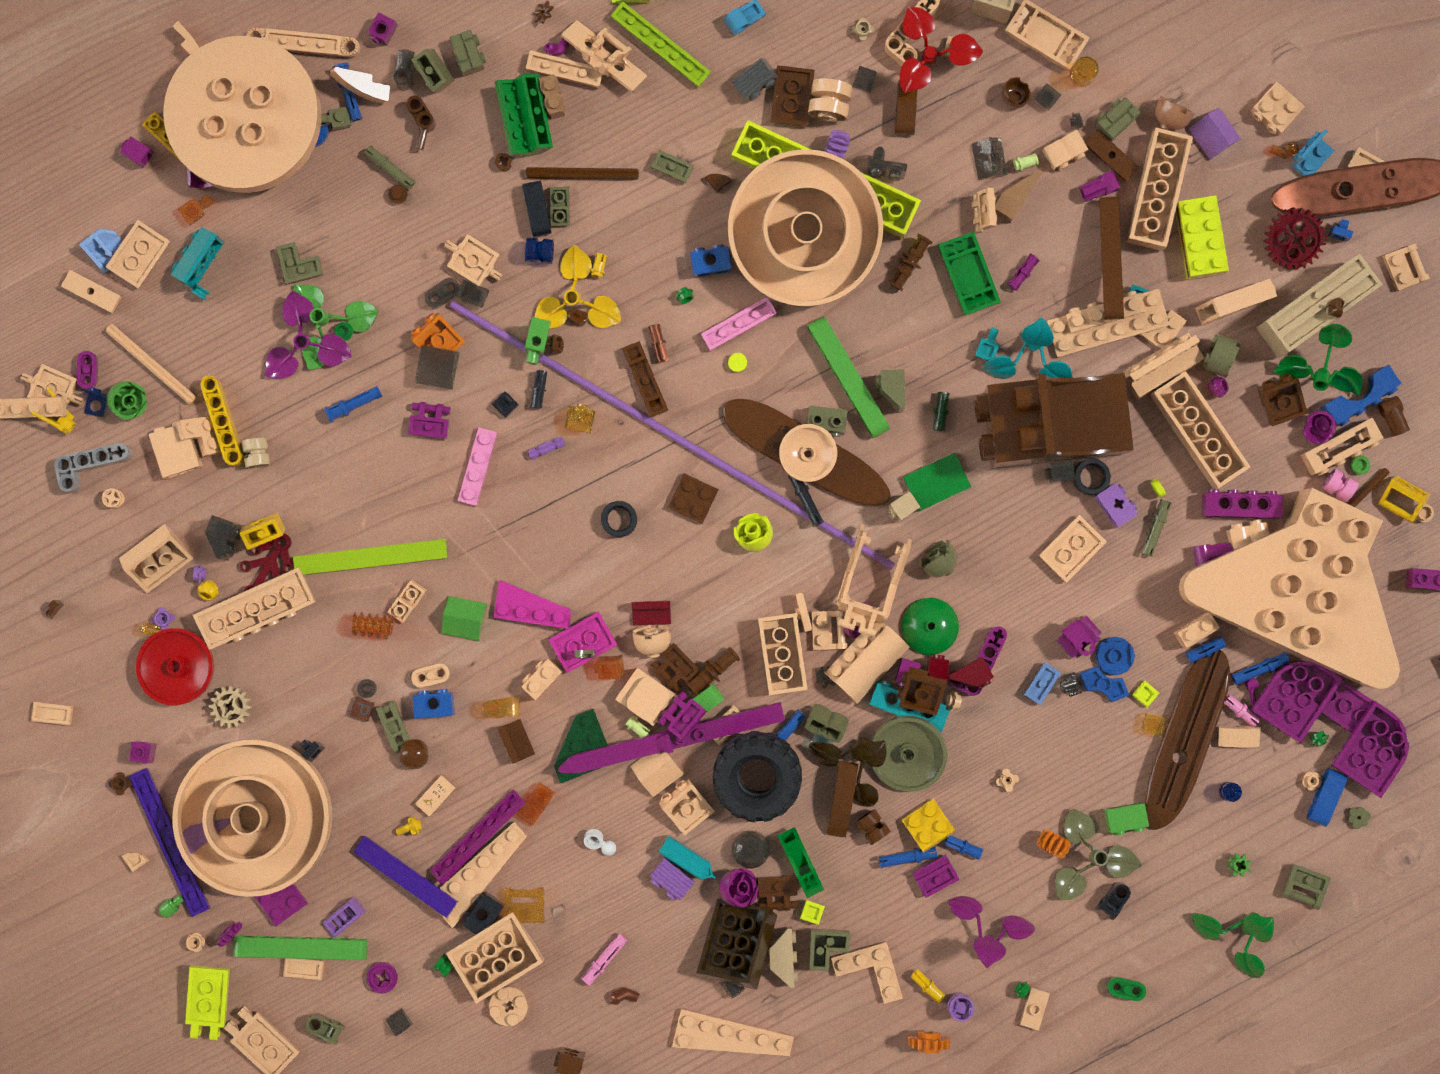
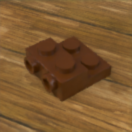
(1282, 399)
(921, 691)

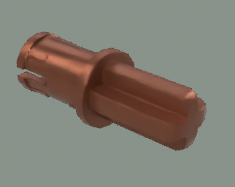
(658, 343)

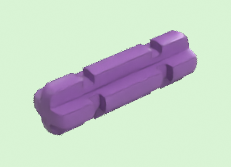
(546, 447)

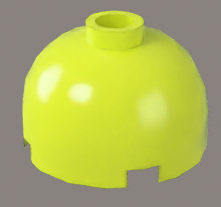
(754, 532)

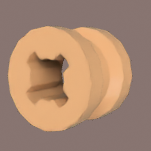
(109, 497)

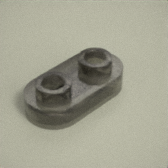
(442, 293)

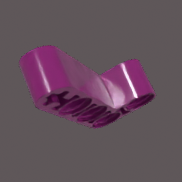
(990, 661)

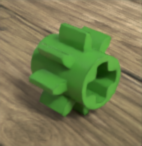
(1234, 867)

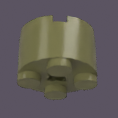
(1222, 356)

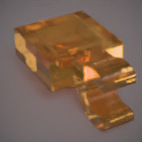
(193, 210)

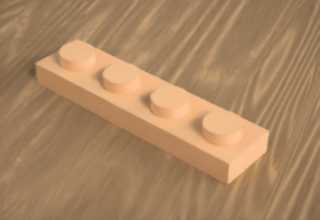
(563, 69)
(23, 407)

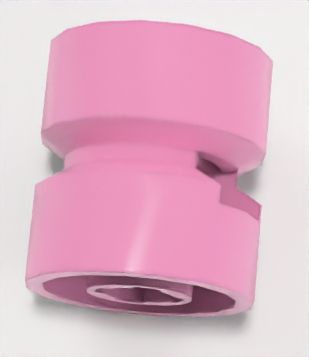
(1340, 485)

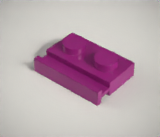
(935, 876)

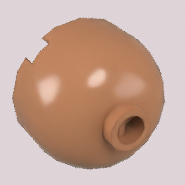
(1172, 115)

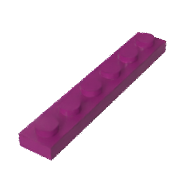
(477, 836)

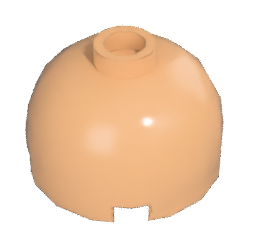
(652, 640)

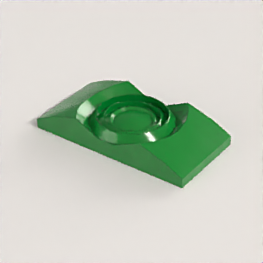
(969, 273)

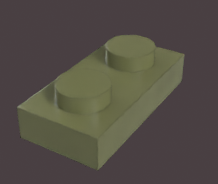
(672, 166)

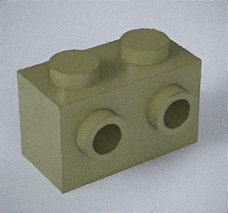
(432, 70)
(828, 418)

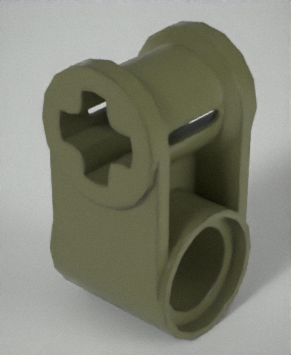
(326, 1028)

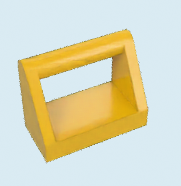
(1410, 491)

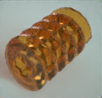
(372, 626)

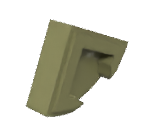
(584, 653)

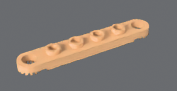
(308, 42)

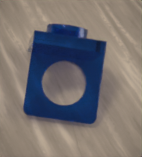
(95, 395)

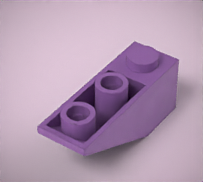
(195, 835)

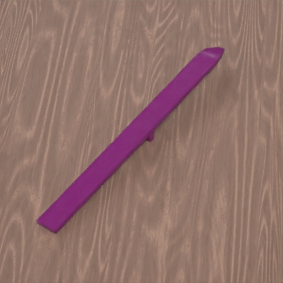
(667, 741)

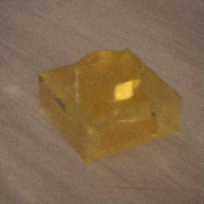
(1153, 724)

